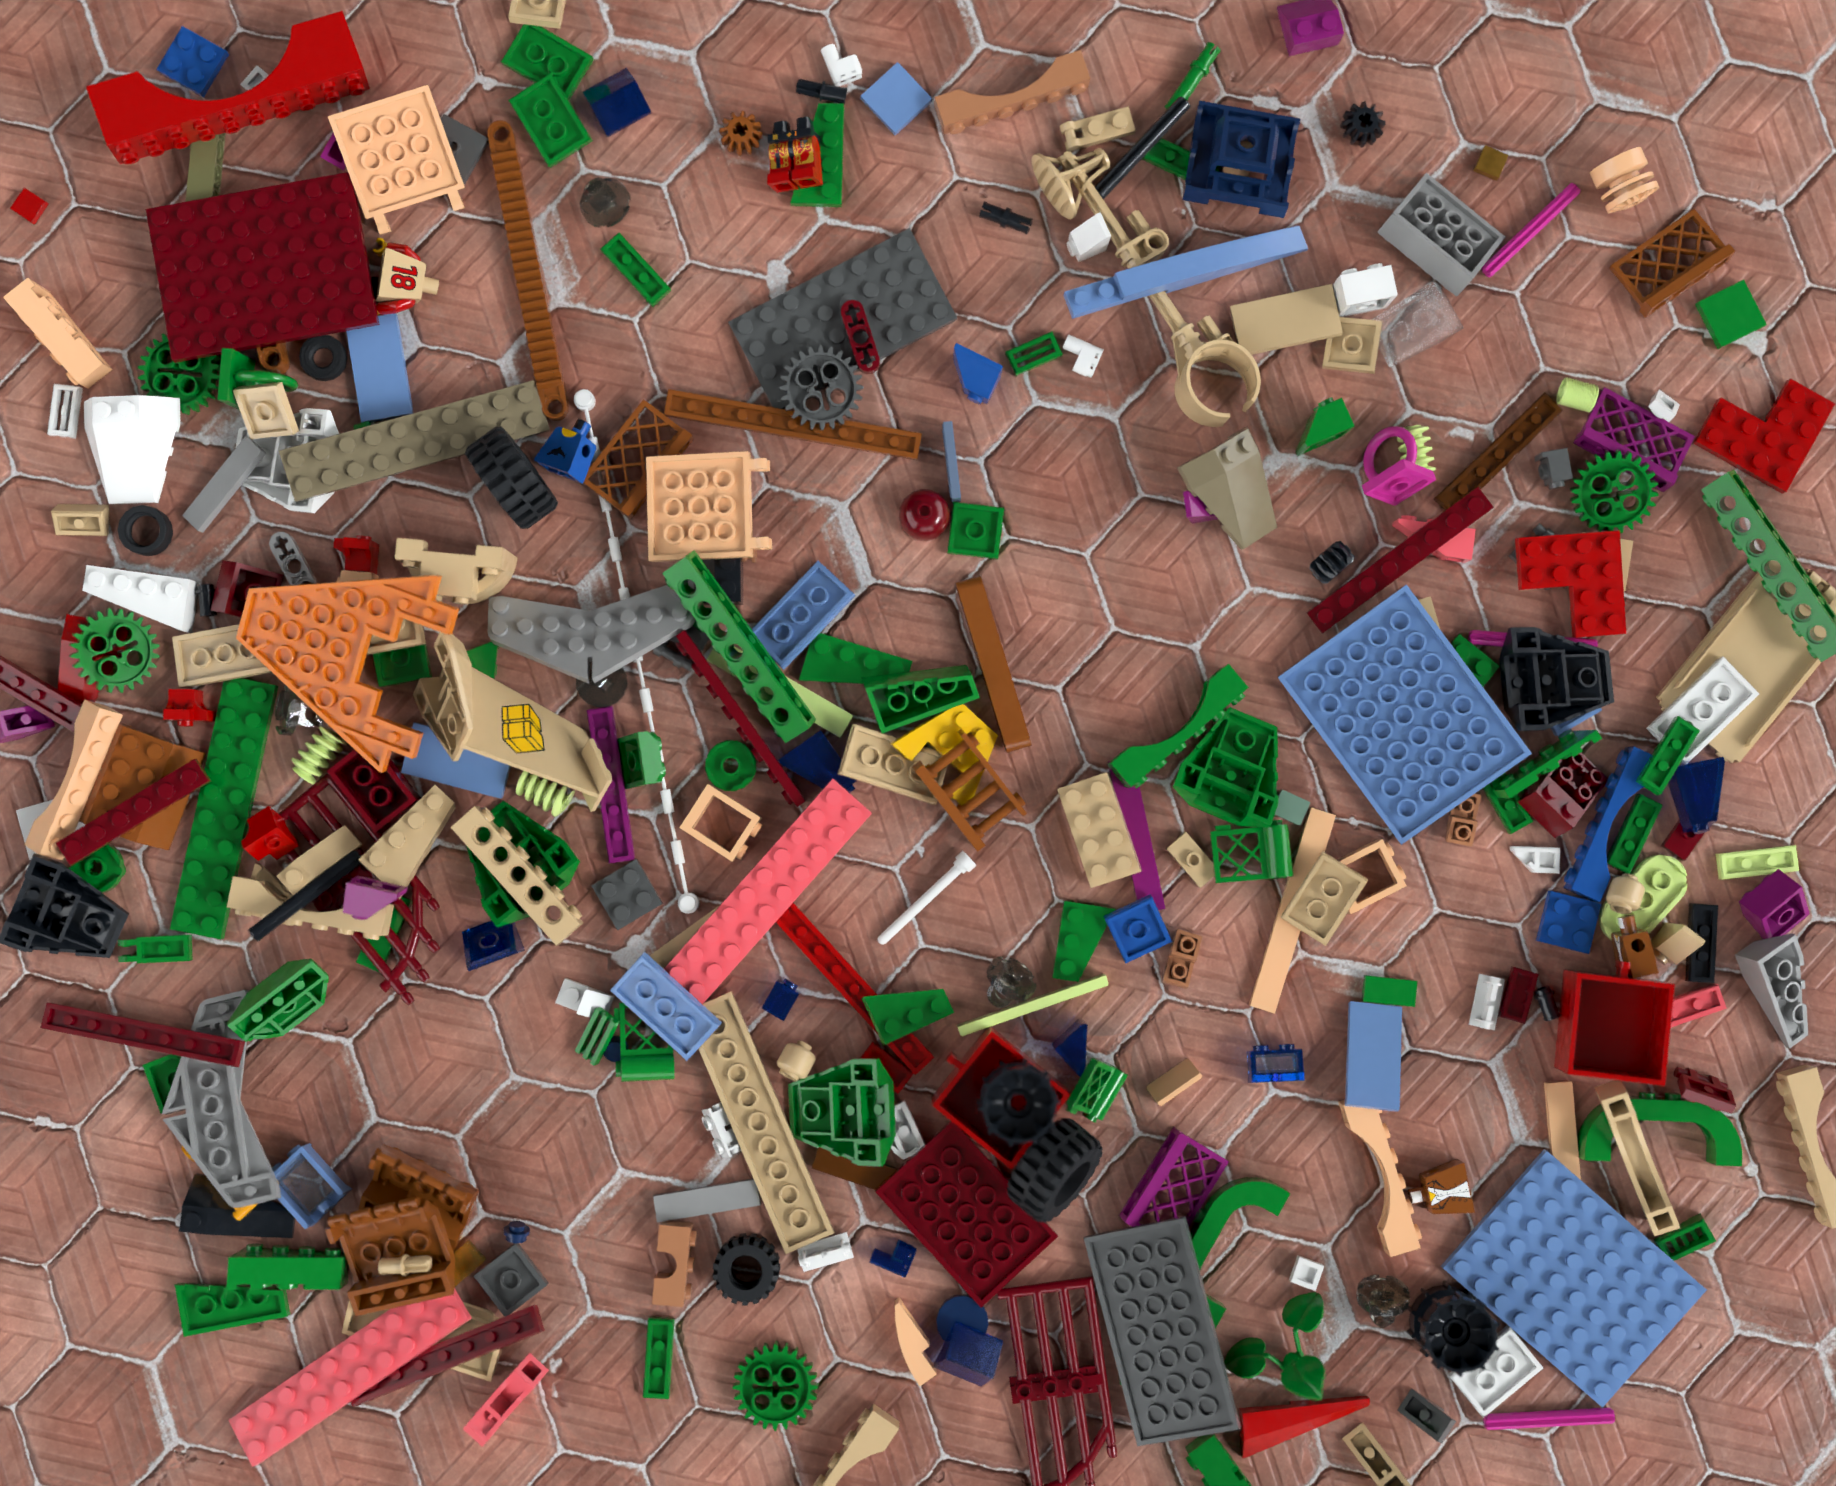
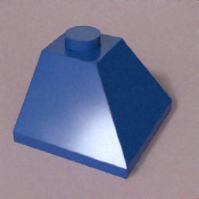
(976, 373)

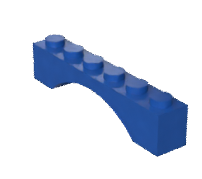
(1590, 871)

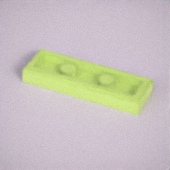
(1757, 862)

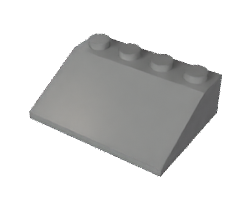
(1441, 234)

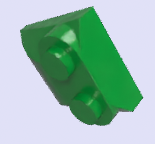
(641, 759)

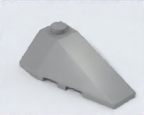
(1775, 979)

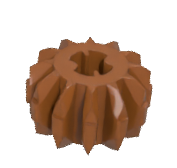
(748, 127)

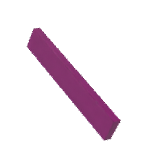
(614, 802)
(1133, 810)

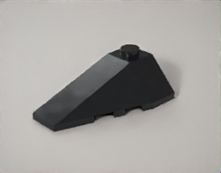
(209, 1214)

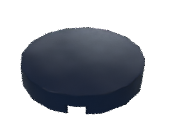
(962, 1310)

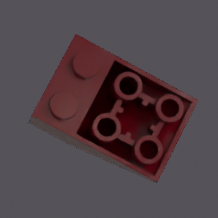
(1564, 794)

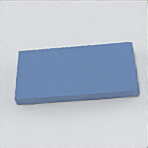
(380, 370)
(802, 614)
(470, 772)
(665, 1006)
(1373, 1056)

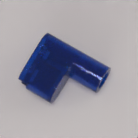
(897, 1260)

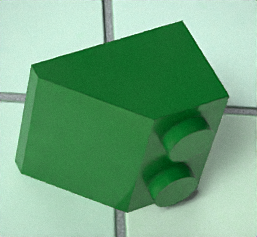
(1325, 425)

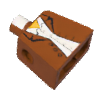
(1635, 947)
(1444, 1189)

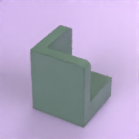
(1291, 807)

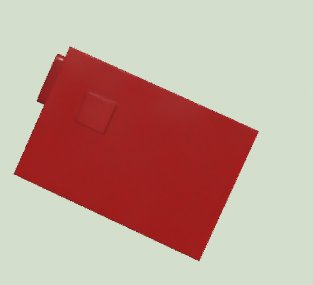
(1614, 1026)
(963, 1086)

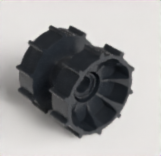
(1021, 1123)
(1471, 1342)

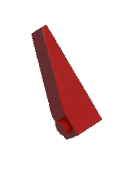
(68, 677)

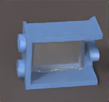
(308, 1185)

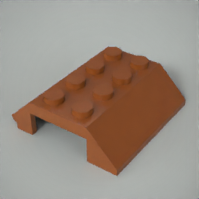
(129, 767)
(404, 1177)
(389, 1232)

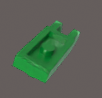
(158, 949)

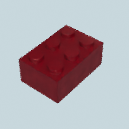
(375, 795)

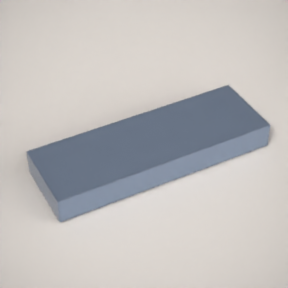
(951, 461)

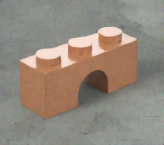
(673, 1287)

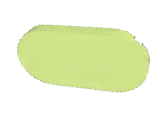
(1664, 887)

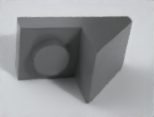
(1426, 1415)

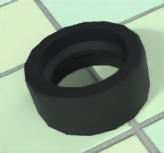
(127, 522)

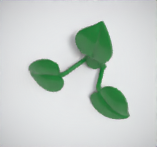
(1299, 1373)

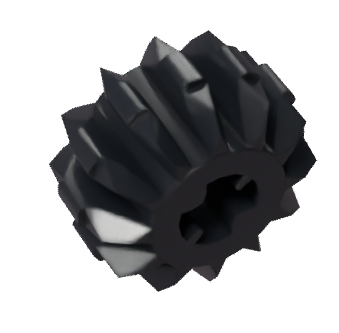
(1360, 114)
(1331, 562)

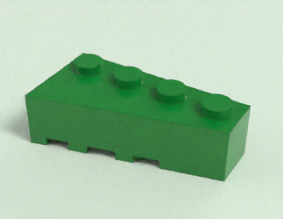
(915, 695)
(287, 1268)
(1214, 1462)

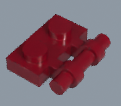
(1704, 1090)

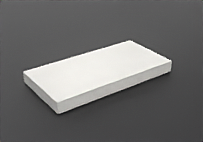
(1707, 705)

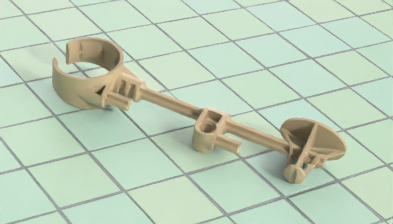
(1136, 252)

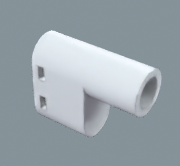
(842, 68)
(1086, 355)

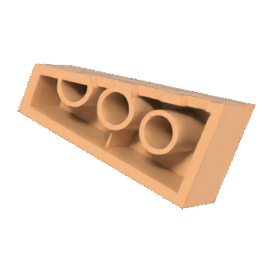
(58, 333)

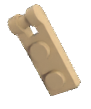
(1098, 129)

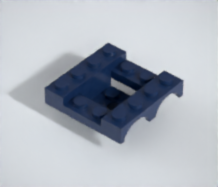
(1217, 142)

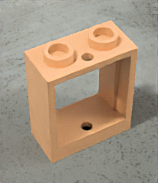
(700, 807)
(1396, 872)

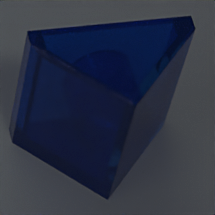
(617, 102)
(489, 944)
(1073, 1045)
(969, 1354)

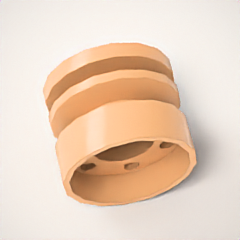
(1624, 180)

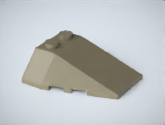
(1233, 487)

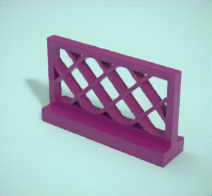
(1598, 442)
(1158, 1172)

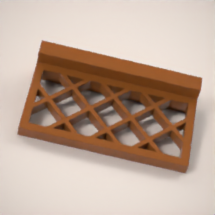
(1680, 282)
(638, 494)

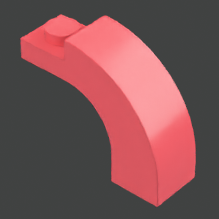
(505, 1399)

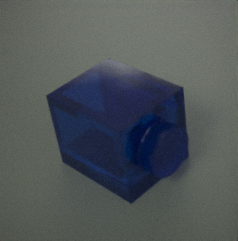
(781, 998)

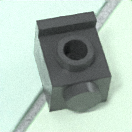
(1554, 468)

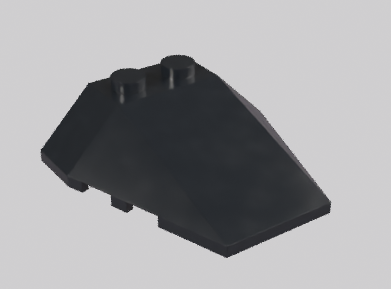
(1551, 678)
(62, 913)

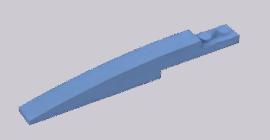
(1185, 270)

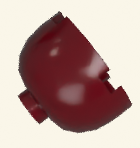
(924, 515)

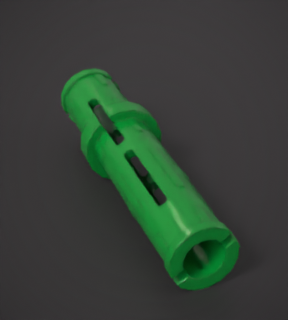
(1198, 70)

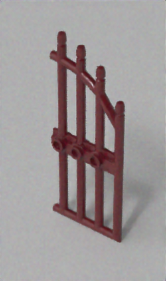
(334, 897)
(1060, 1383)

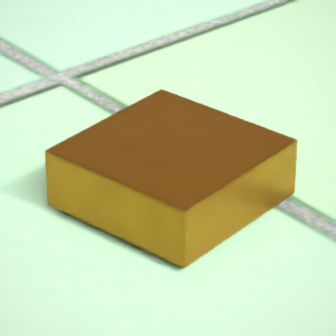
(1490, 163)

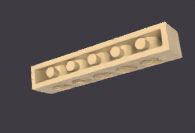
(468, 830)

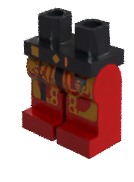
(794, 156)

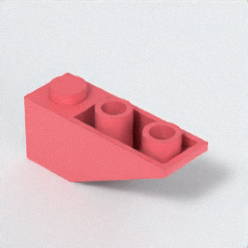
(1456, 550)

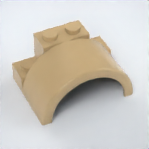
(459, 571)

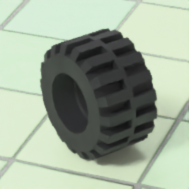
(737, 1289)

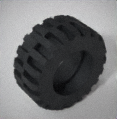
(511, 477)
(1054, 1170)

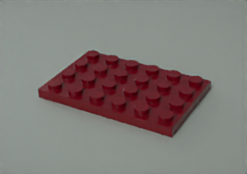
(963, 1213)

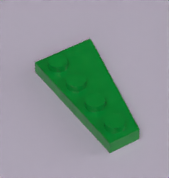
(830, 127)
(1547, 760)

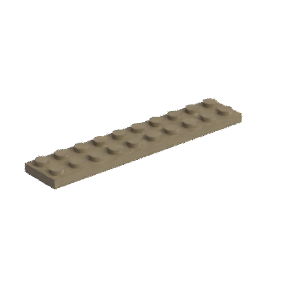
(410, 441)

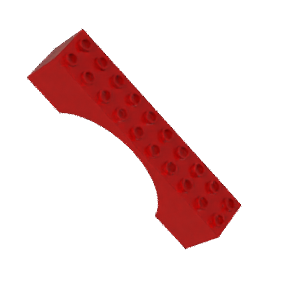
(147, 121)

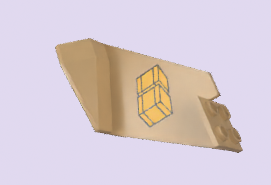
(499, 723)

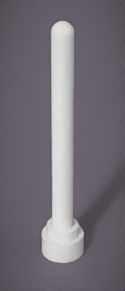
(961, 865)

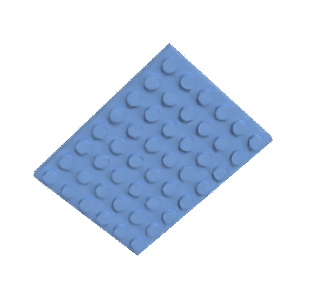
(1404, 714)
(1573, 1278)

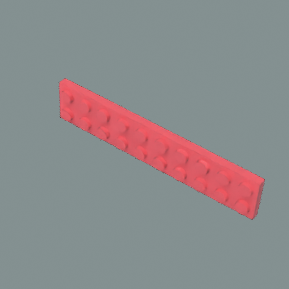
(767, 891)
(344, 1374)

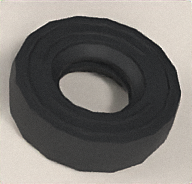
(338, 362)

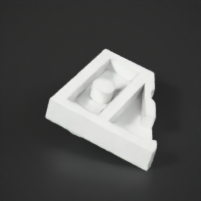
(908, 1137)

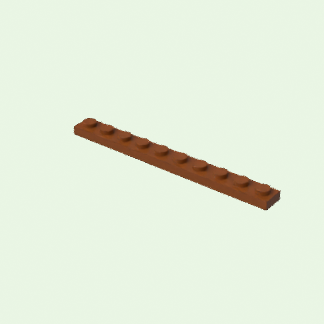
(780, 423)

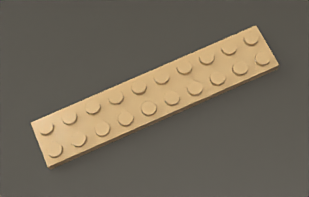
(220, 657)
(762, 1129)

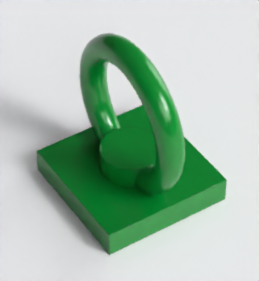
(239, 371)

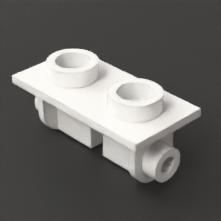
(1486, 1002)
(723, 1140)
(825, 1252)

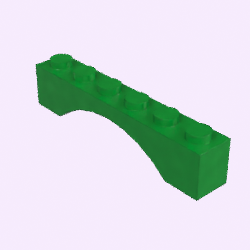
(1217, 693)

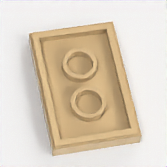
(1324, 898)

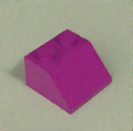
(1310, 25)
(1775, 905)

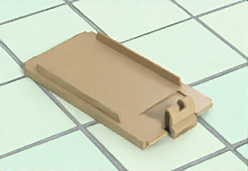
(1763, 650)

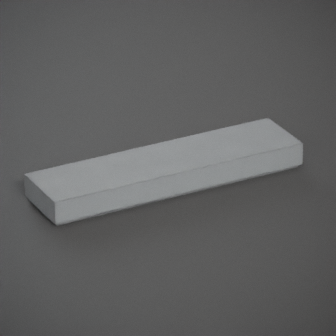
(224, 484)
(706, 1200)

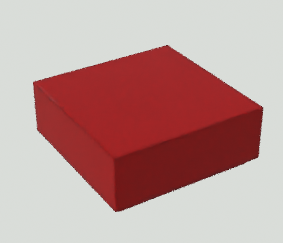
(29, 206)

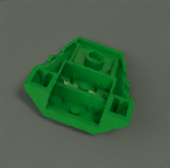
(1233, 771)
(545, 850)
(846, 1111)

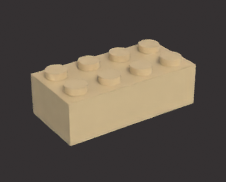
(1099, 830)

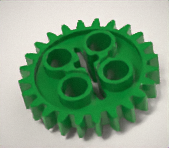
(179, 384)
(1611, 468)
(106, 629)
(775, 1410)

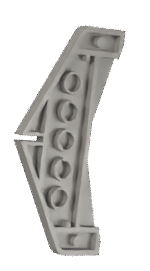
(574, 637)
(215, 1121)

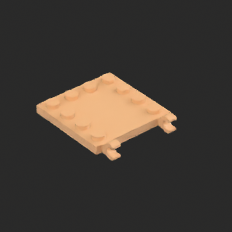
(397, 154)
(702, 506)

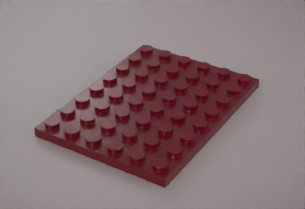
(262, 267)

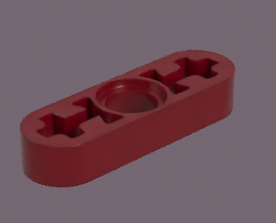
(861, 316)

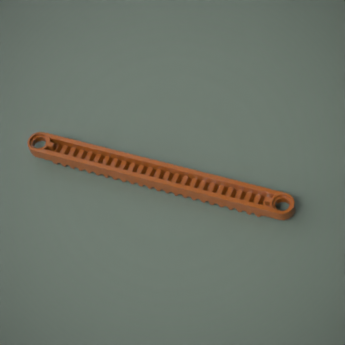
(527, 270)

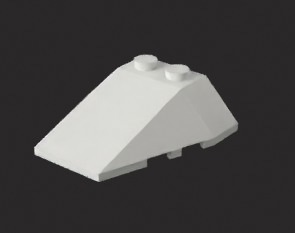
(132, 444)
(270, 476)

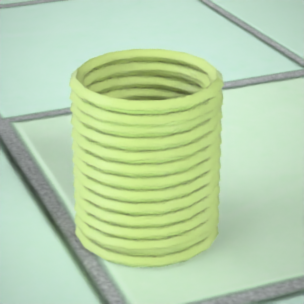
(1577, 394)

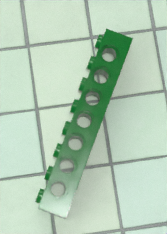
(1777, 550)
(739, 633)

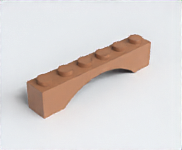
(963, 109)

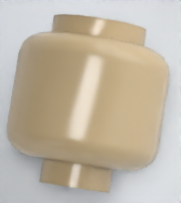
(1625, 894)
(796, 1060)

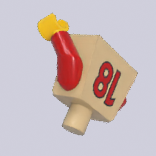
(400, 278)

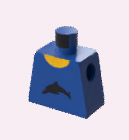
(568, 452)

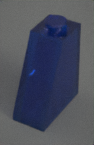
(817, 762)
(1697, 793)

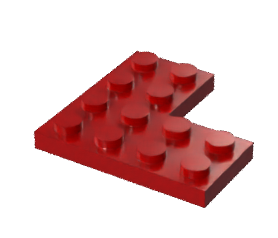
(1767, 448)
(1591, 570)

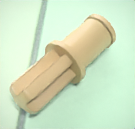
(404, 1265)

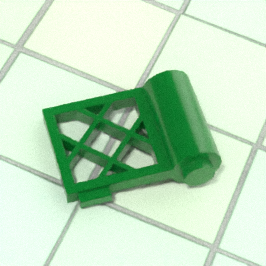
(1273, 852)
(641, 1063)
(1096, 1090)

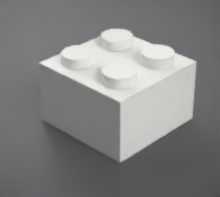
(1364, 290)

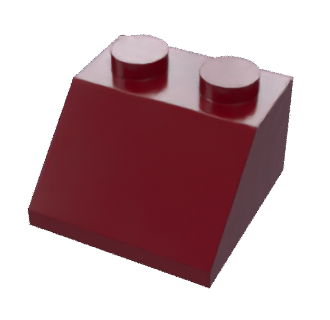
(234, 583)

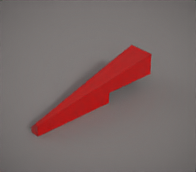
(1274, 1424)

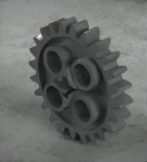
(843, 382)

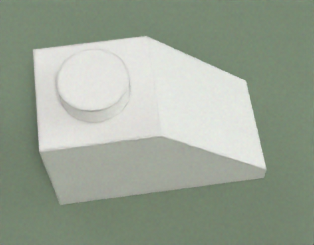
(1089, 238)

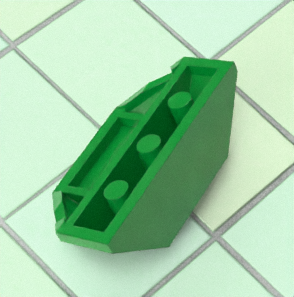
(280, 1001)

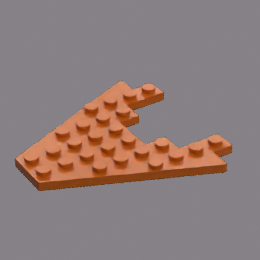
(319, 643)

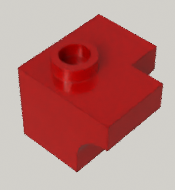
(360, 553)
(187, 707)
(268, 835)

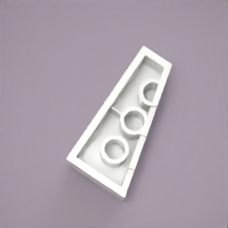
(154, 596)

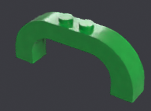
(1721, 1137)
(1218, 1209)

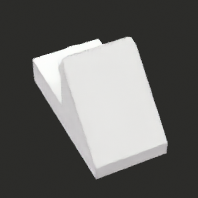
(583, 998)

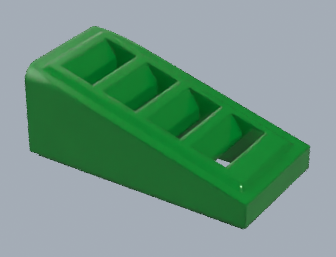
(1687, 1226)

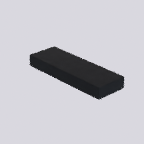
(1701, 963)

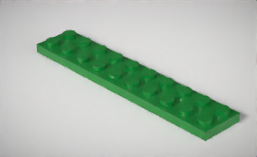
(224, 807)

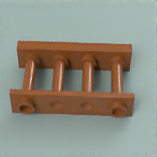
(945, 792)

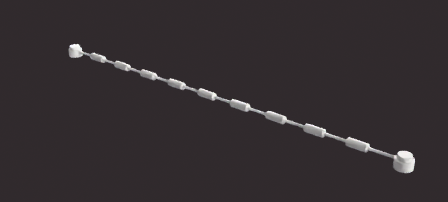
(687, 902)

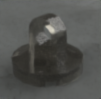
(604, 202)
(605, 691)
(291, 712)
(1011, 980)
(1383, 1298)

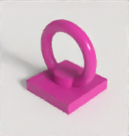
(1402, 478)

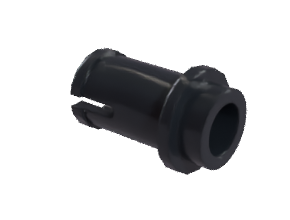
(206, 594)
(1547, 1003)

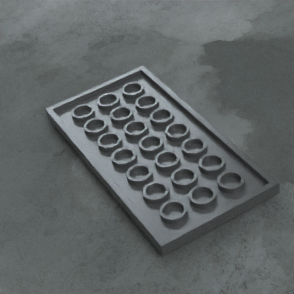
(890, 283)
(1162, 1332)

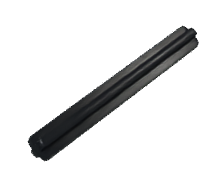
(1142, 146)
(305, 896)

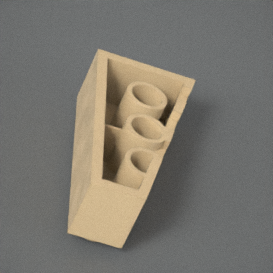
(409, 840)

